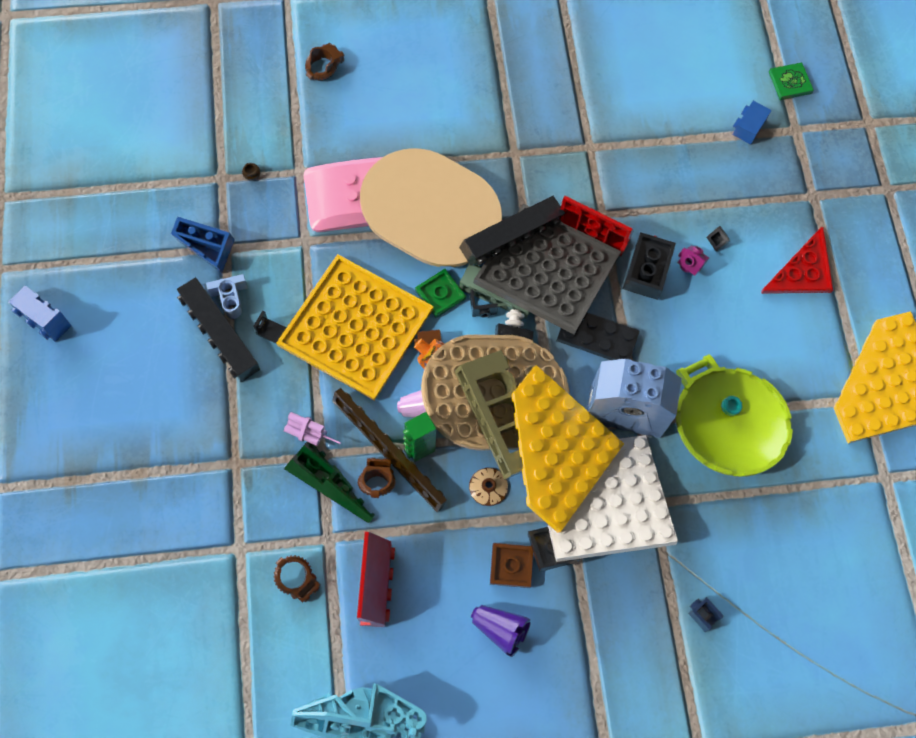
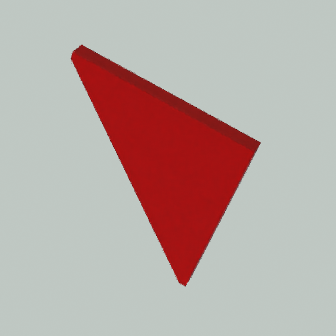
(806, 271)

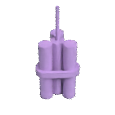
(306, 429)

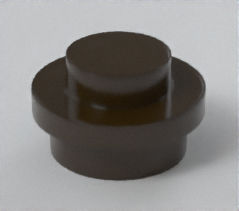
(251, 171)

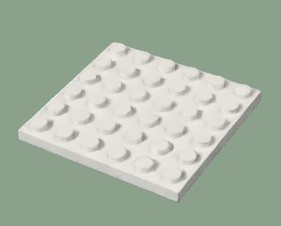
(621, 510)

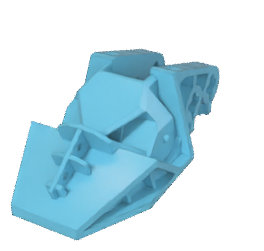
(360, 715)

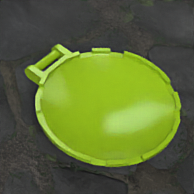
(736, 443)

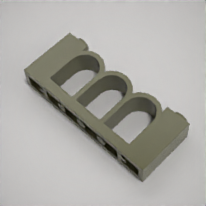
(477, 371)

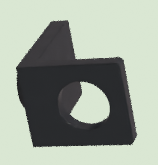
(482, 310)
(268, 329)

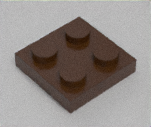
(511, 565)

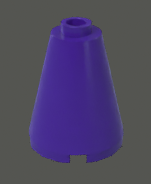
(501, 627)

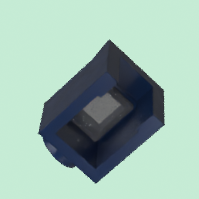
(705, 613)

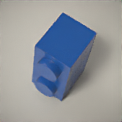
(751, 122)

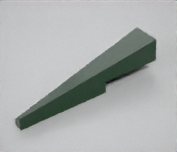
(317, 472)

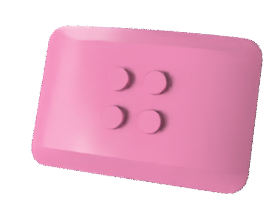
(335, 194)

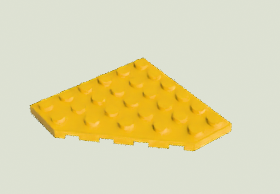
(882, 382)
(559, 447)

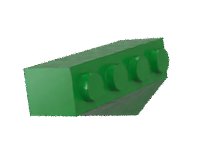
(419, 437)

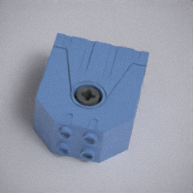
(634, 396)

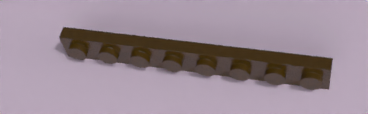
(385, 446)

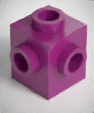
(692, 259)

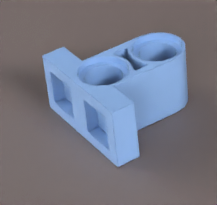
(231, 298)

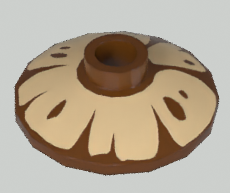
(484, 495)

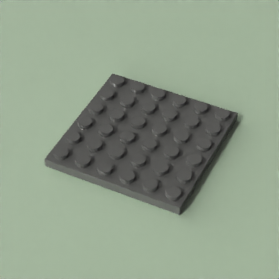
(551, 274)

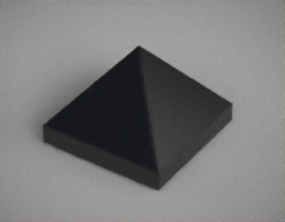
(718, 238)

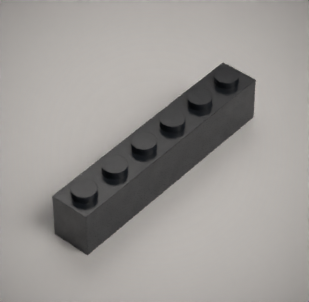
(511, 231)
(218, 329)

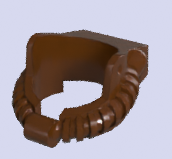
(325, 51)
(374, 468)
(306, 588)

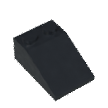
(649, 266)

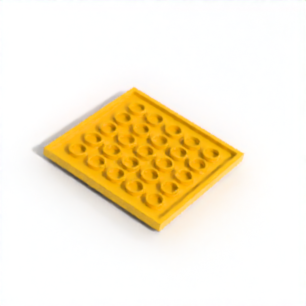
(355, 326)

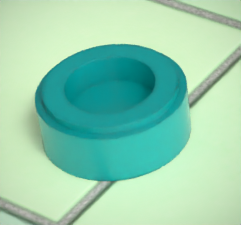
(731, 405)

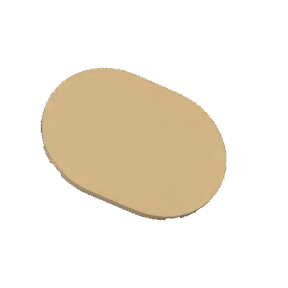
(427, 205)
(447, 402)

